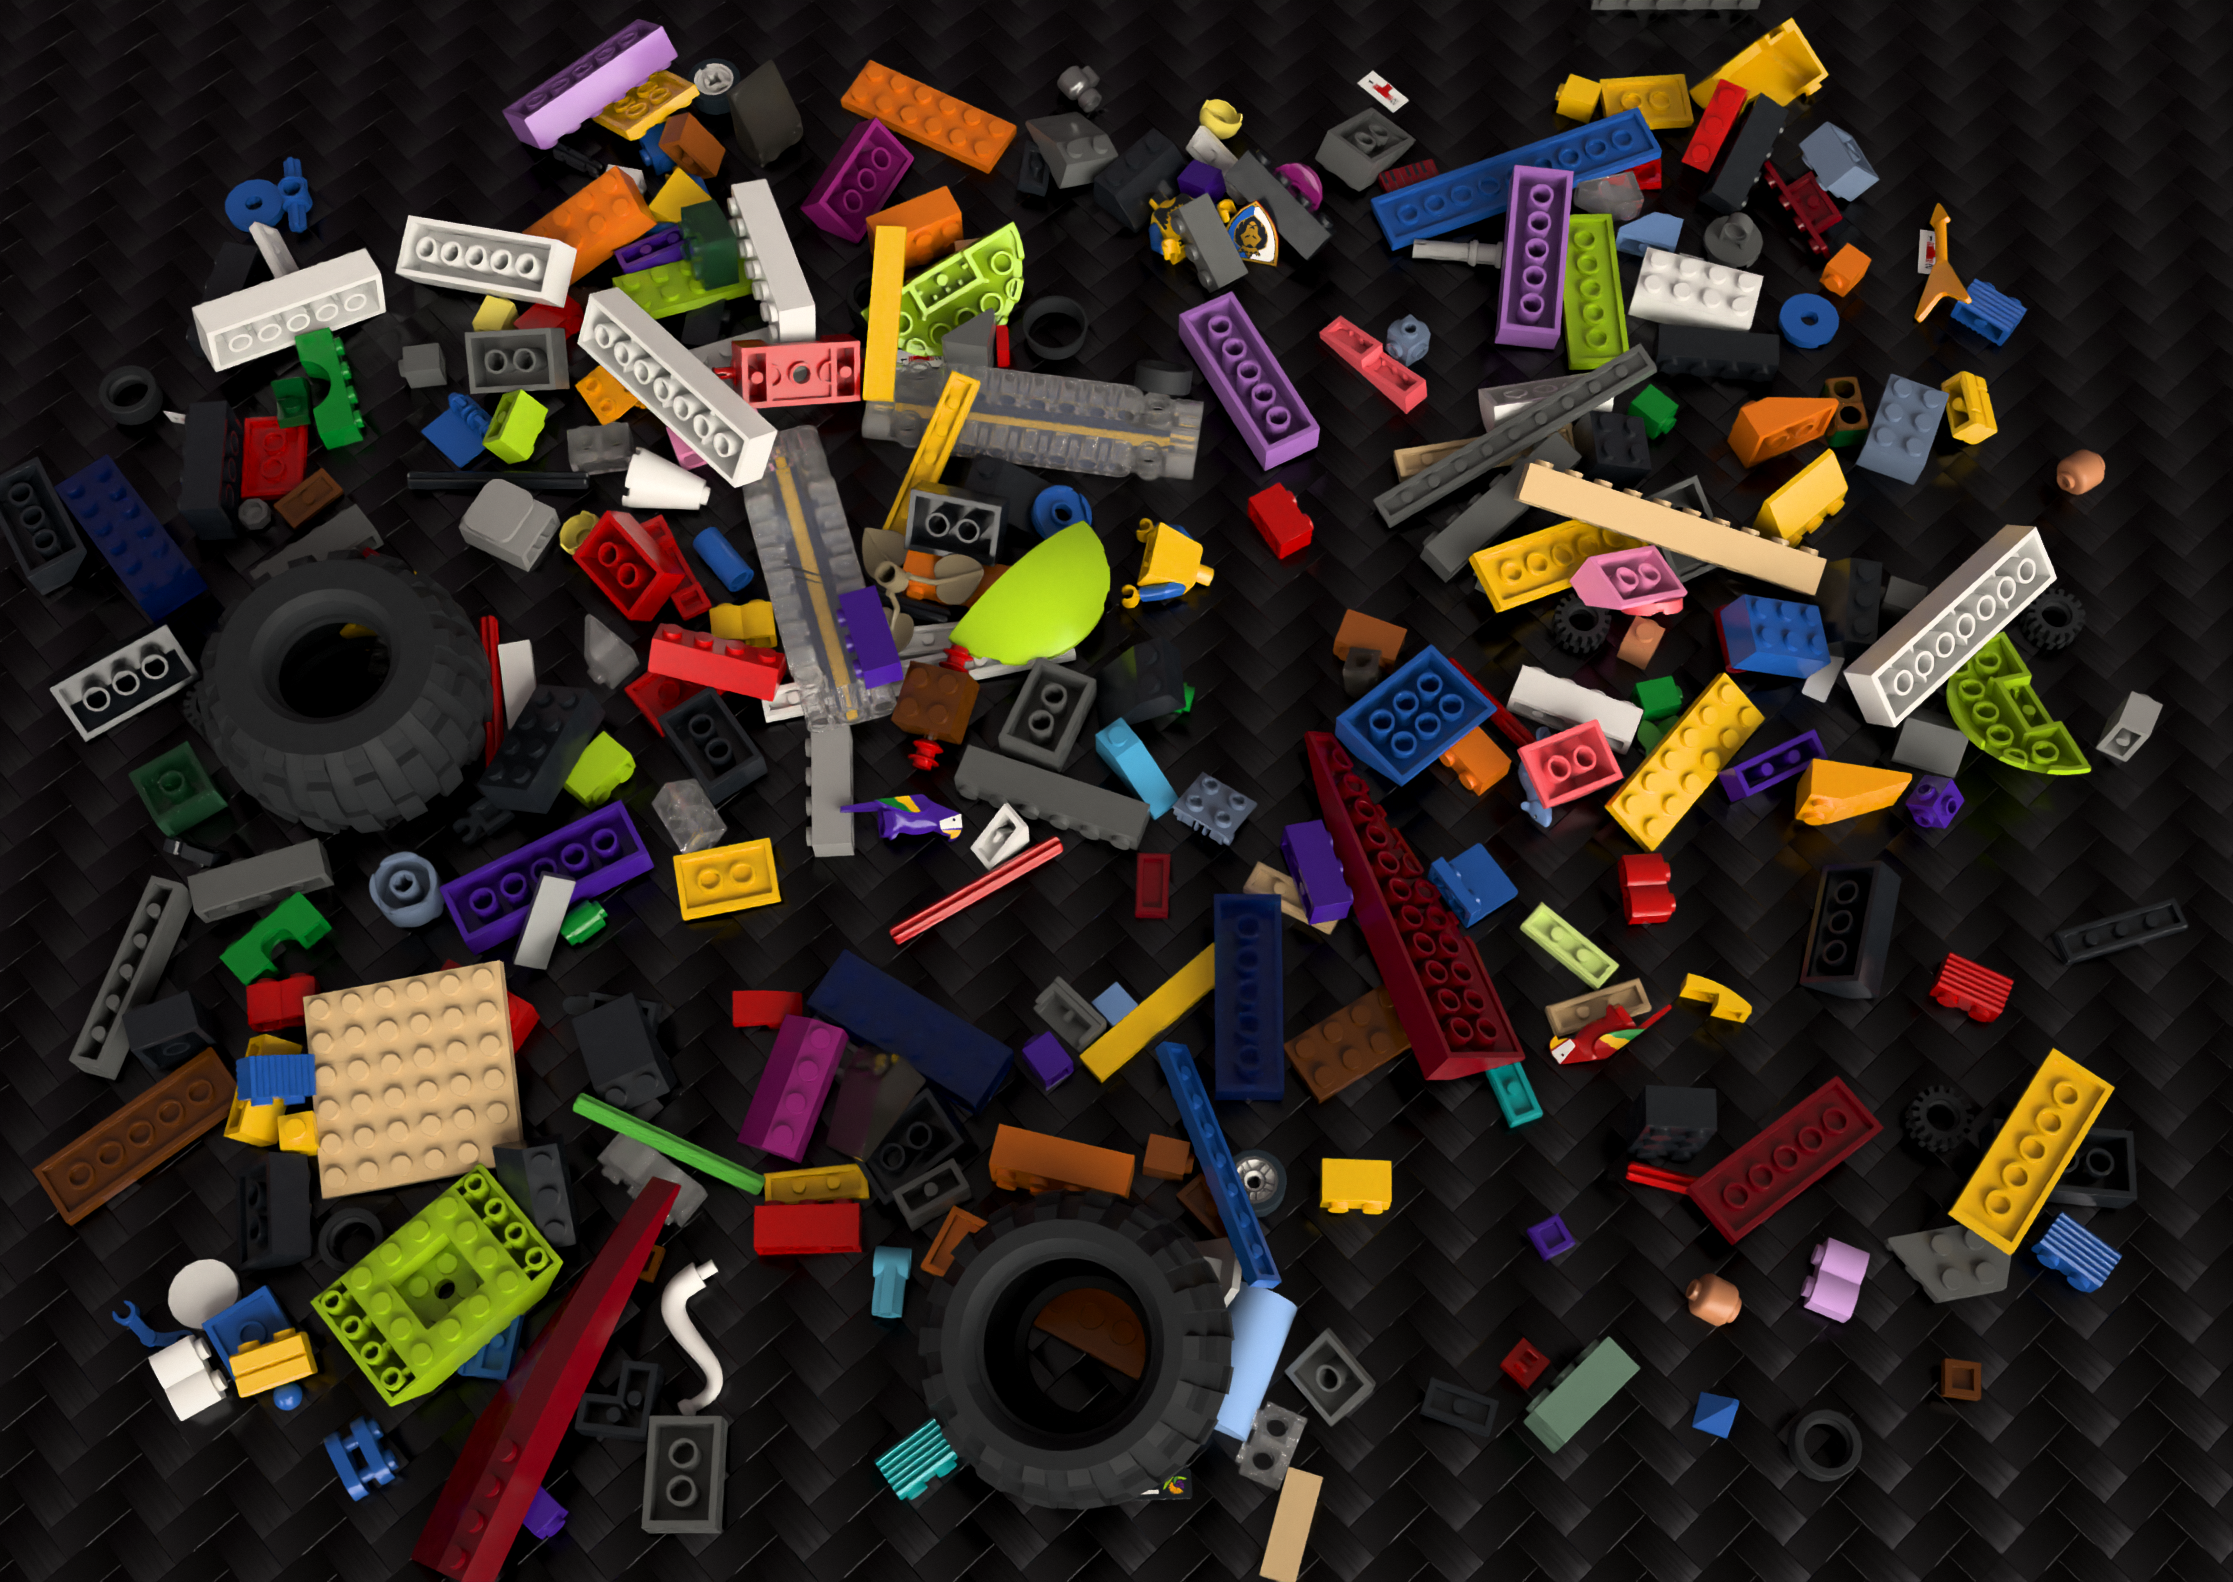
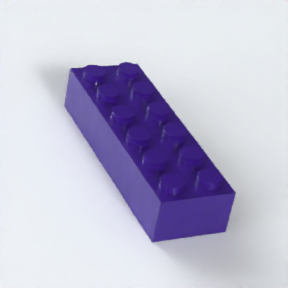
(594, 850)

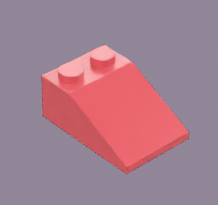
(1570, 764)

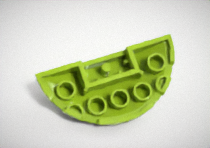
(959, 289)
(1040, 602)
(2004, 716)

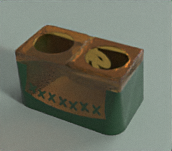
(1839, 432)

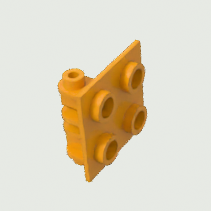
(606, 395)

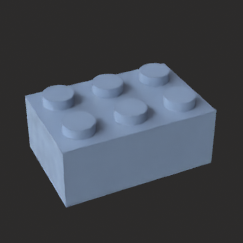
(1902, 429)

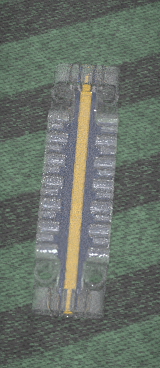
(1047, 421)
(806, 566)

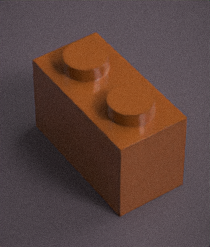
(691, 146)
(1370, 633)

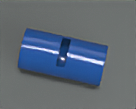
(723, 559)

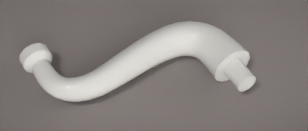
(674, 1313)

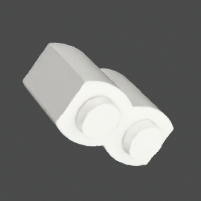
(188, 1376)

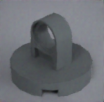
(1733, 241)

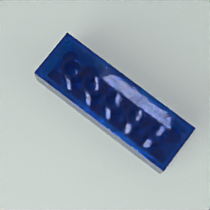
(131, 538)
(1248, 997)
(893, 1017)

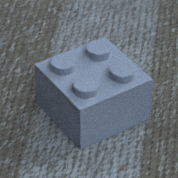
(1838, 162)

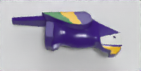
(911, 816)

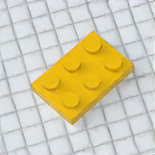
(1660, 99)
(726, 879)

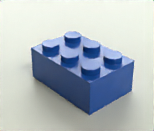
(1775, 636)

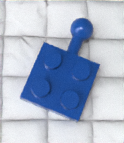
(249, 1320)

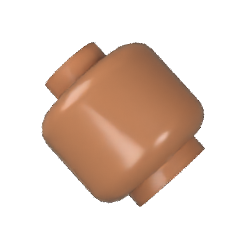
(2080, 471)
(1713, 1299)

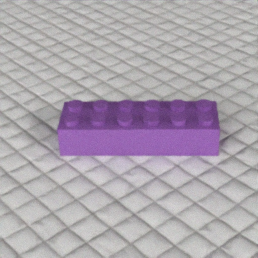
(590, 84)
(1534, 257)
(1248, 381)

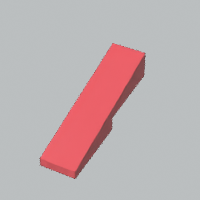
(1367, 357)

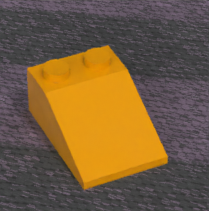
(1843, 790)

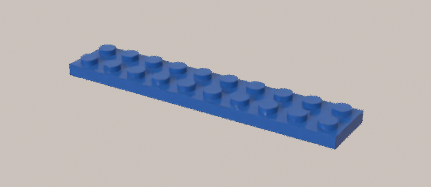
(1483, 187)

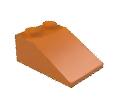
(1778, 425)

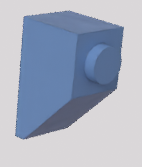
(1652, 231)

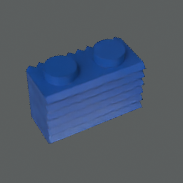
(1989, 312)
(276, 1078)
(2075, 1253)

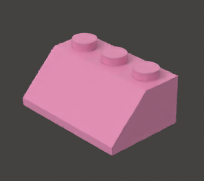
(1627, 579)

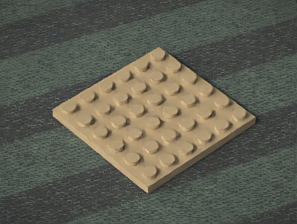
(412, 1078)

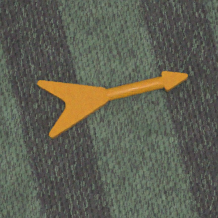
(1942, 278)

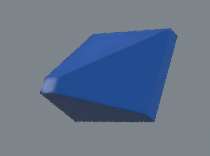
(1715, 1414)

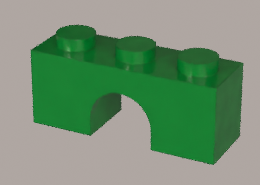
(293, 920)

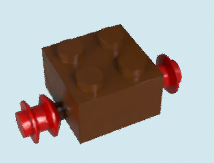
(936, 704)

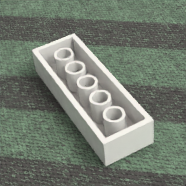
(486, 261)
(771, 263)
(277, 310)

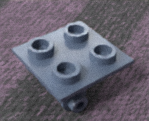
(1214, 807)

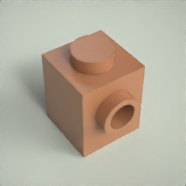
(1640, 642)

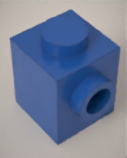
(652, 153)

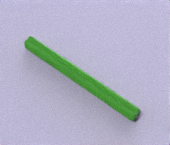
(669, 1144)

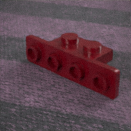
(1810, 204)

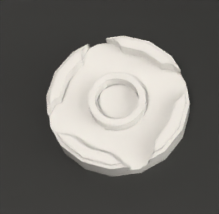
(203, 1292)

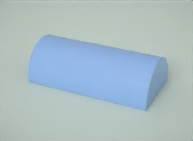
(1260, 1330)

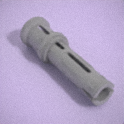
(1471, 252)

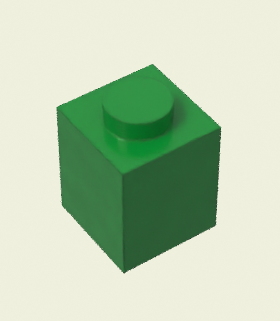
(1656, 410)
(1657, 698)

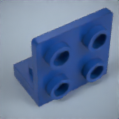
(1472, 884)

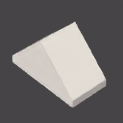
(1001, 838)

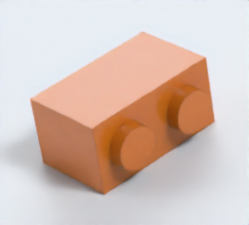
(1477, 761)

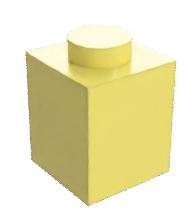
(495, 315)

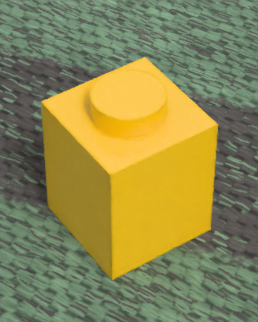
(1578, 98)
(299, 1133)

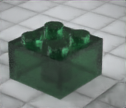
(709, 245)
(178, 790)

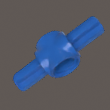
(295, 195)

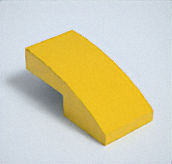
(1724, 1001)

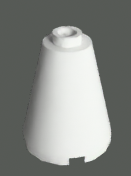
(662, 484)

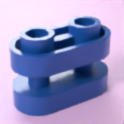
(380, 1461)

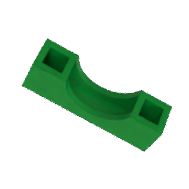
(336, 415)

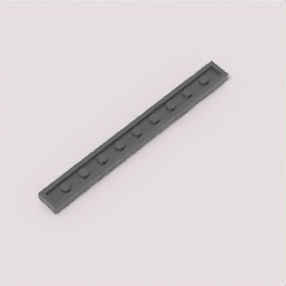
(1515, 435)

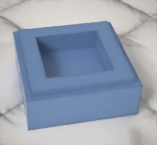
(1114, 1004)

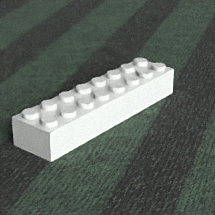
(676, 387)
(1950, 625)

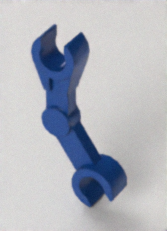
(147, 1336)

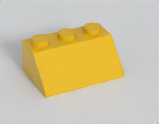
(1803, 501)

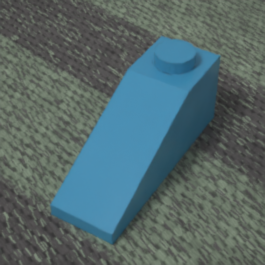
(1135, 767)

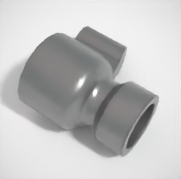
(1078, 85)

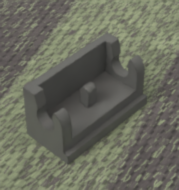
(1070, 1016)

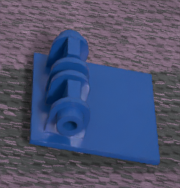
(459, 429)

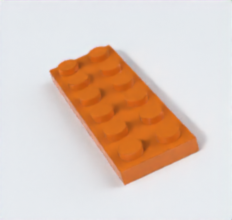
(929, 116)

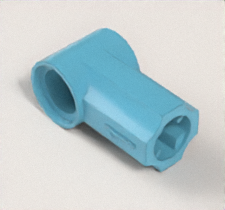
(890, 1271)

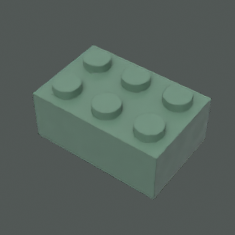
(1579, 1392)

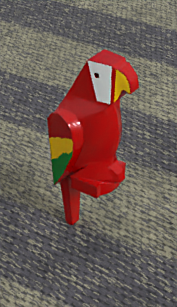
(1600, 1037)

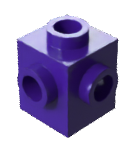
(1934, 801)

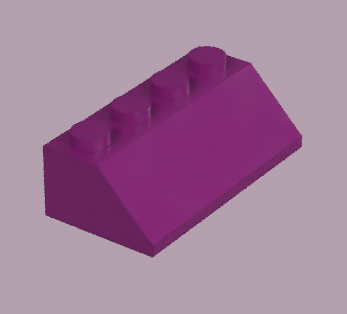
(857, 181)
(793, 1087)

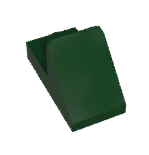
(292, 401)

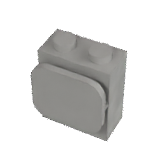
(509, 523)

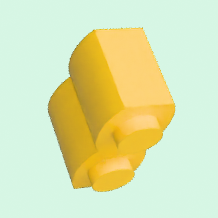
(748, 623)

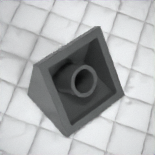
(972, 342)
(1929, 742)
(1330, 1377)

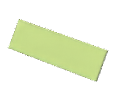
(1569, 946)

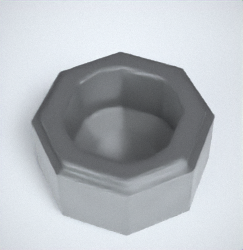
(254, 514)

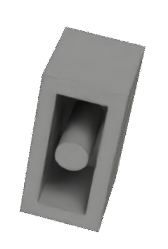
(2129, 726)

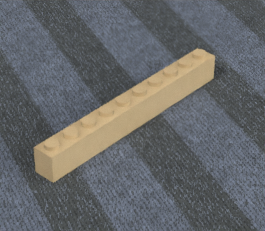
(1669, 528)

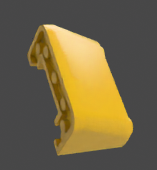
(1774, 64)

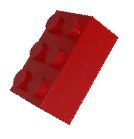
(628, 566)

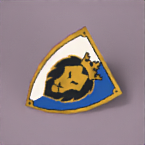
(1254, 234)

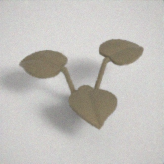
(884, 555)

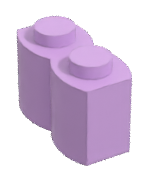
(1835, 1279)

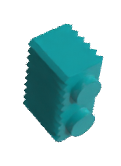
(917, 1460)

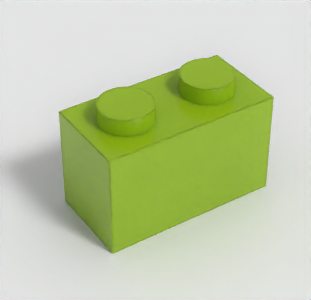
(515, 427)
(599, 771)

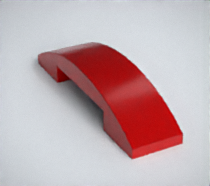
(689, 595)

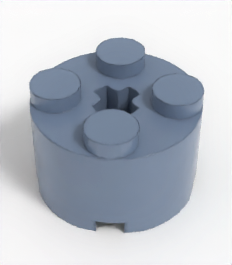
(391, 892)

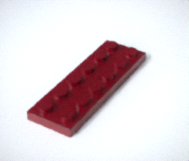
(1784, 1160)

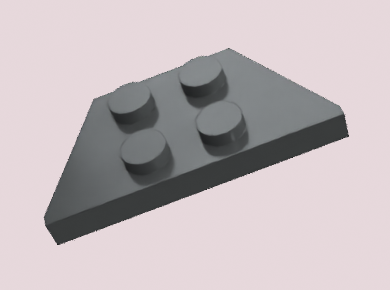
(1952, 1262)

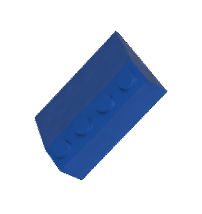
(1413, 717)

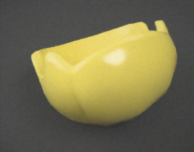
(1220, 118)
(576, 531)

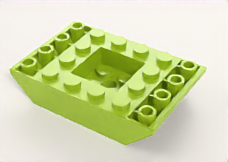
(390, 1302)

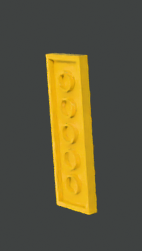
(1542, 561)
(1684, 762)
(2031, 1151)

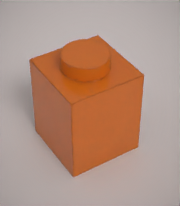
(1845, 270)

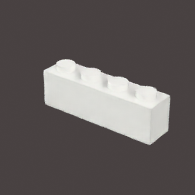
(1567, 705)

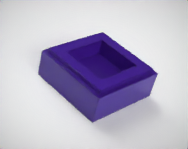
(1550, 1237)

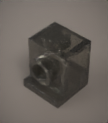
(1362, 671)

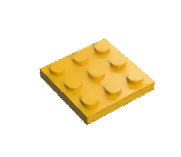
(647, 105)

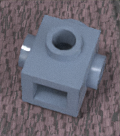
(1407, 340)

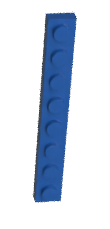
(1218, 1166)

